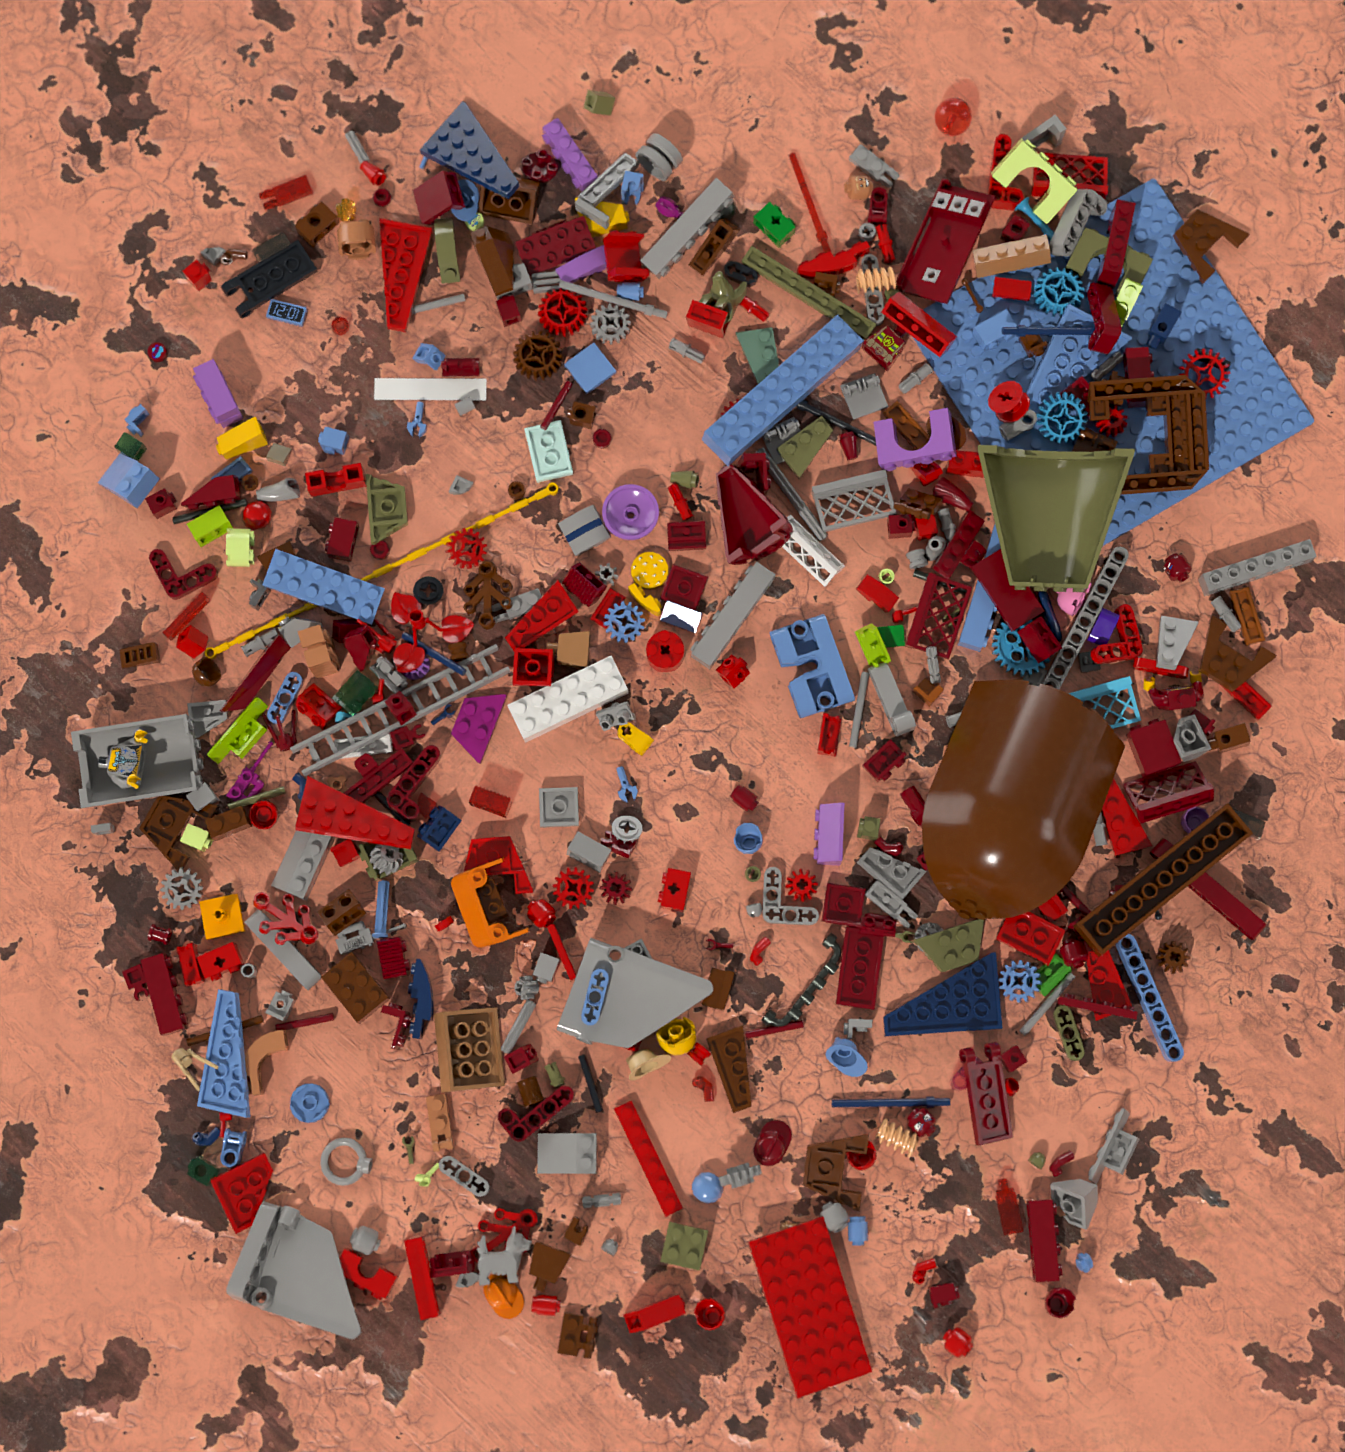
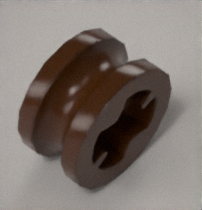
(245, 478)
(514, 485)

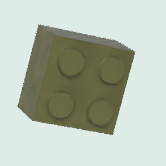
(684, 1246)

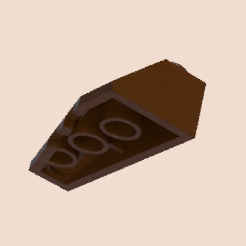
(496, 256)

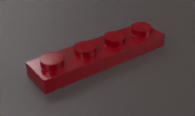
(1106, 1007)

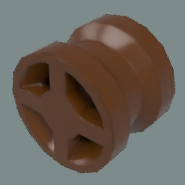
(458, 651)

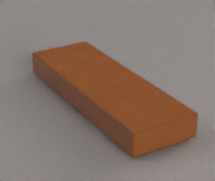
(907, 426)
(1247, 616)

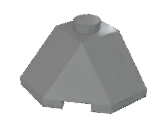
(1190, 738)
(1076, 1199)

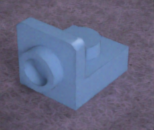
(429, 355)

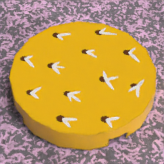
(649, 570)

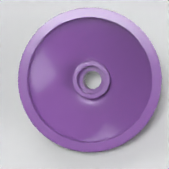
(627, 500)

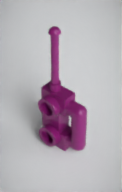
(246, 778)

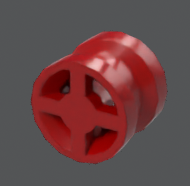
(699, 1053)

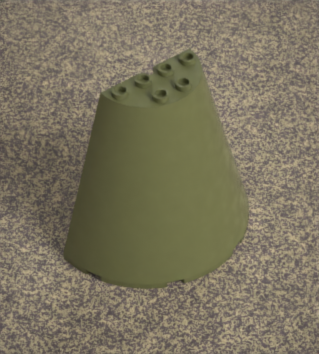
(1052, 511)

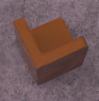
(927, 691)

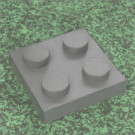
(558, 807)

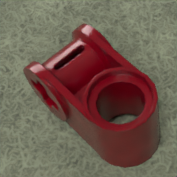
(878, 209)

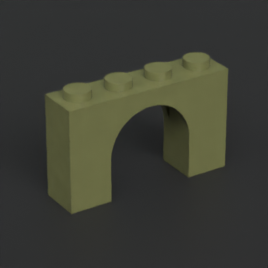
(1094, 244)

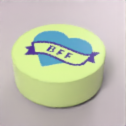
(476, 223)

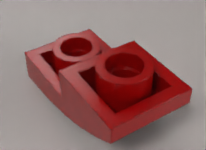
(877, 592)

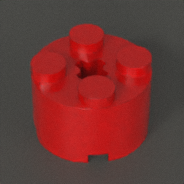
(665, 662)

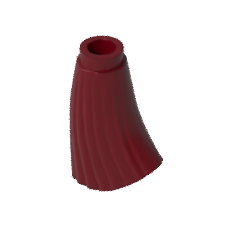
(952, 494)

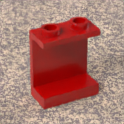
(623, 257)
(707, 319)

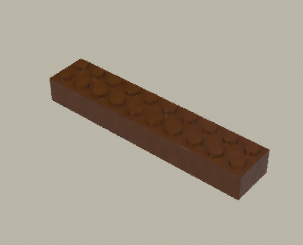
(1163, 879)

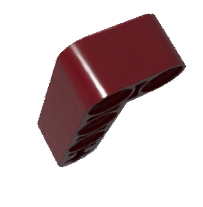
(1105, 318)
(417, 780)
(539, 1110)

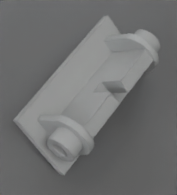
(393, 680)

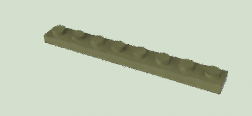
(807, 291)

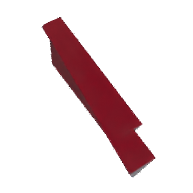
(257, 675)

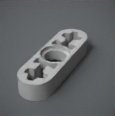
(479, 1180)

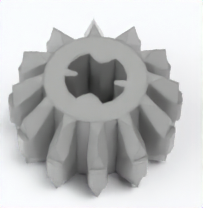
(386, 858)

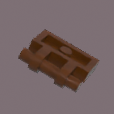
(918, 504)
(571, 1333)

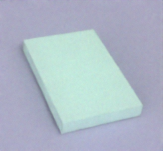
(548, 452)

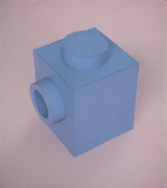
(333, 441)

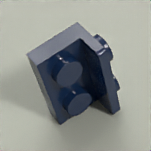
(438, 827)

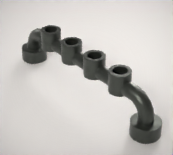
(817, 983)

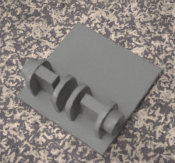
(864, 396)
(778, 435)

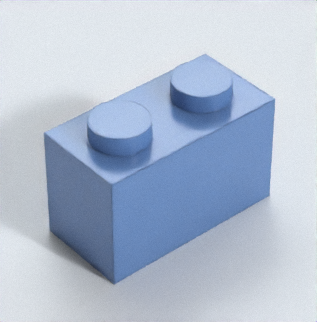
(990, 331)

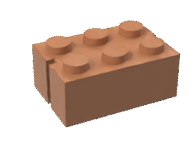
(320, 654)

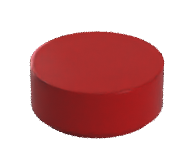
(444, 924)

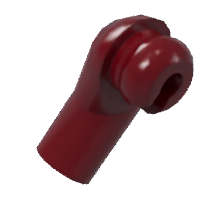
(1059, 1161)

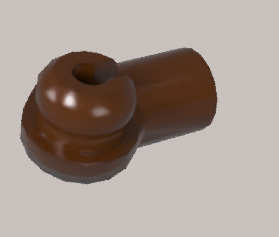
(231, 255)

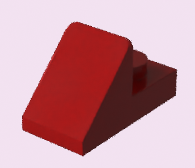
(927, 472)

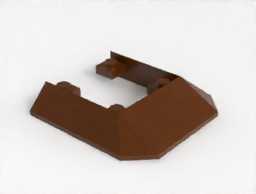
(1184, 428)

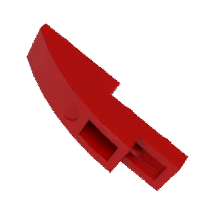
(827, 263)

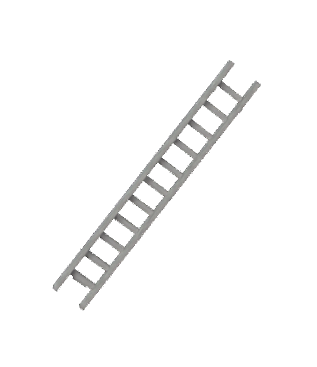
(378, 708)

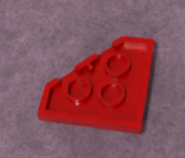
(243, 1190)

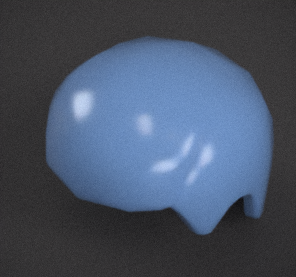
(748, 838)
(707, 1187)

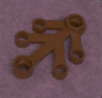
(487, 593)

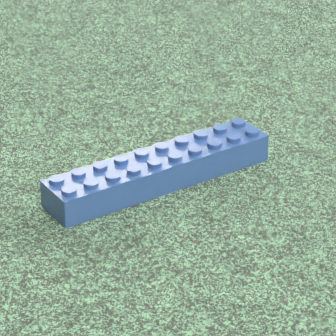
(782, 390)

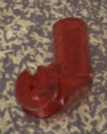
(706, 1086)

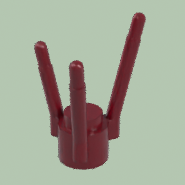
(285, 740)

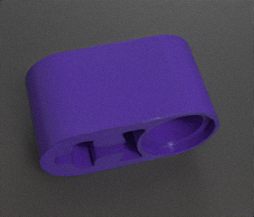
(1103, 627)

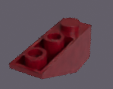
(219, 489)

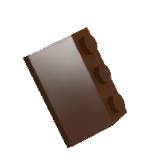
(517, 208)

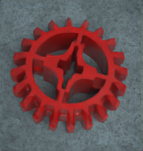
(555, 312)
(1218, 383)

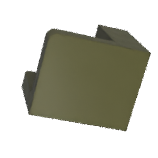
(599, 102)

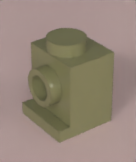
(868, 828)

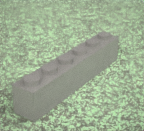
(688, 228)
(733, 615)

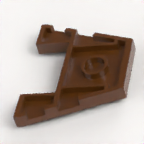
(1200, 234)
(1227, 665)
(166, 822)
(825, 1168)

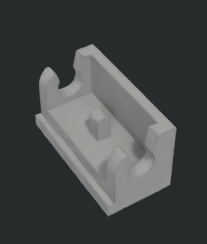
(588, 852)

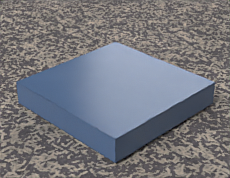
(590, 368)

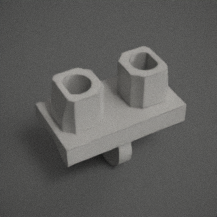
(615, 715)

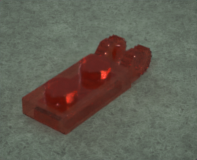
(287, 192)

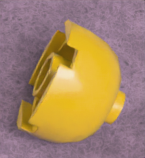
(677, 1036)

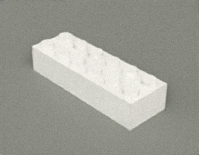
(568, 699)

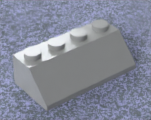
(302, 863)

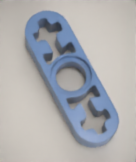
(296, 687)
(603, 983)

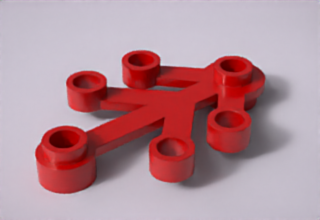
(286, 920)
(506, 1230)

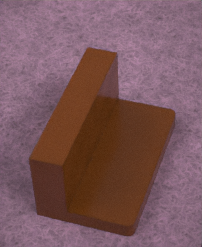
(721, 983)

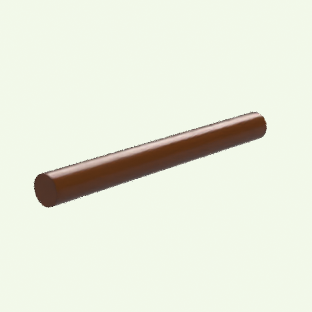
(205, 1036)

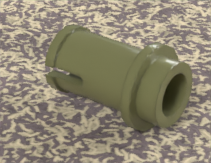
(554, 1075)

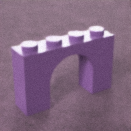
(939, 447)

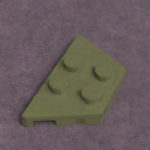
(385, 507)
(953, 945)

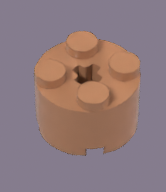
(356, 239)

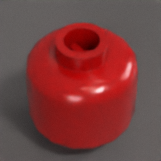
(541, 913)
(958, 1342)

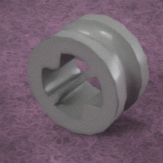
(863, 236)

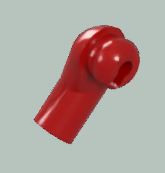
(757, 949)
(921, 1269)

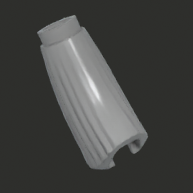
(280, 491)
(932, 553)

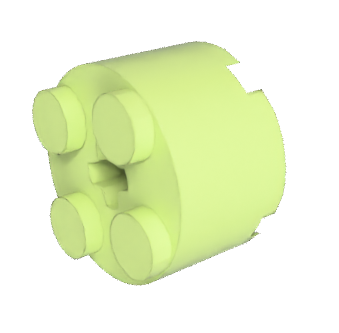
(239, 547)

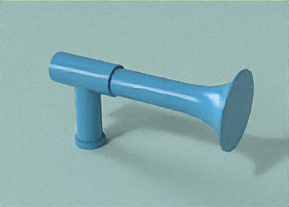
(1025, 207)

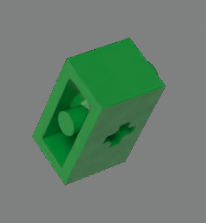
(776, 233)

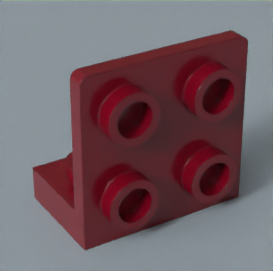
(756, 462)

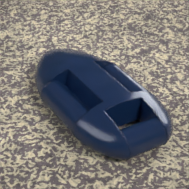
(1049, 615)

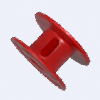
(1009, 401)

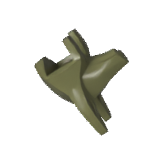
(724, 296)

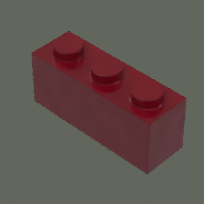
(1137, 365)

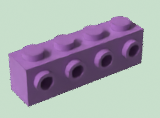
(569, 154)

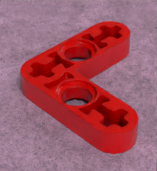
(1123, 646)

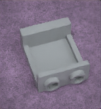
(1049, 130)

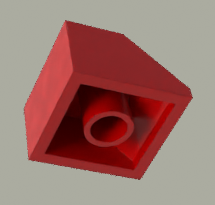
(533, 667)

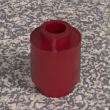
(744, 798)

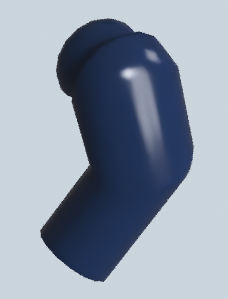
(206, 1139)

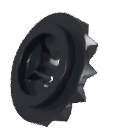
(422, 585)

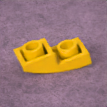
(648, 603)

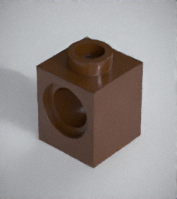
(585, 422)

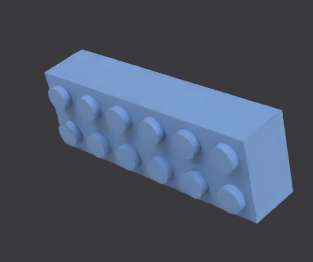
(323, 587)

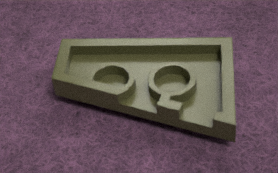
(803, 447)

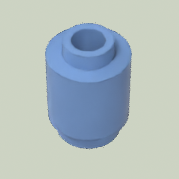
(630, 291)
(857, 1230)

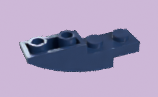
(421, 990)

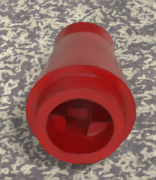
(373, 173)

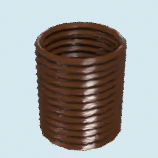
(530, 1091)

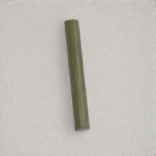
(259, 797)

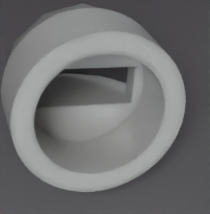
(754, 910)
(610, 1247)

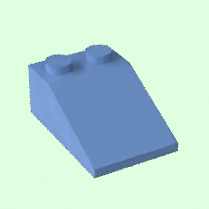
(129, 480)

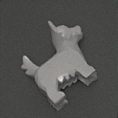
(502, 1262)

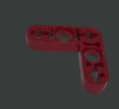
(175, 581)

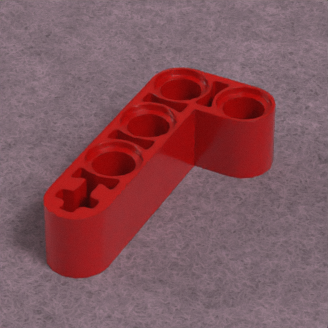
(997, 188)

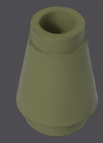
(685, 478)

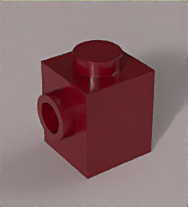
(161, 503)
(900, 526)
(400, 708)

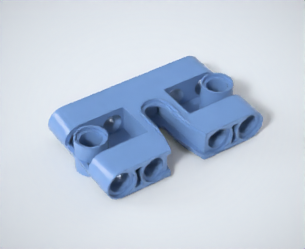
(818, 647)

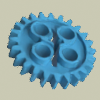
(1005, 649)

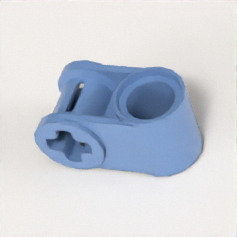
(233, 1146)

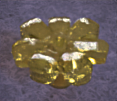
(345, 210)

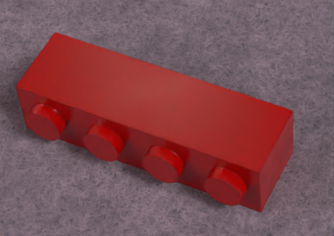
(919, 324)

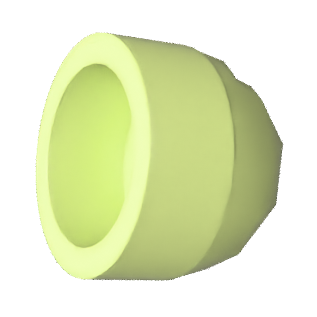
(887, 580)

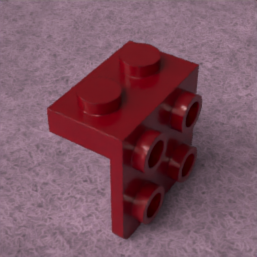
(404, 1022)

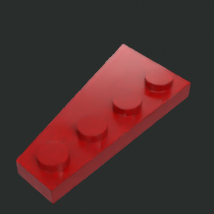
(1121, 824)
(1105, 981)

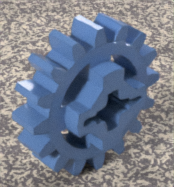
(614, 619)
(1014, 986)

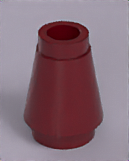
(849, 445)

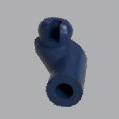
(301, 781)

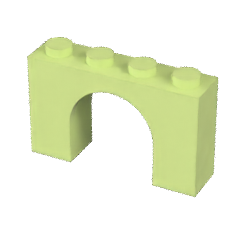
(1025, 156)

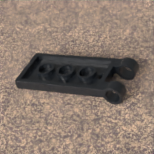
(271, 277)

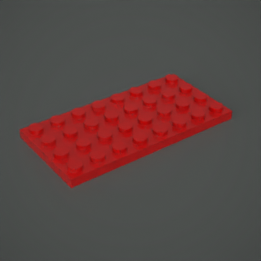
(809, 1307)

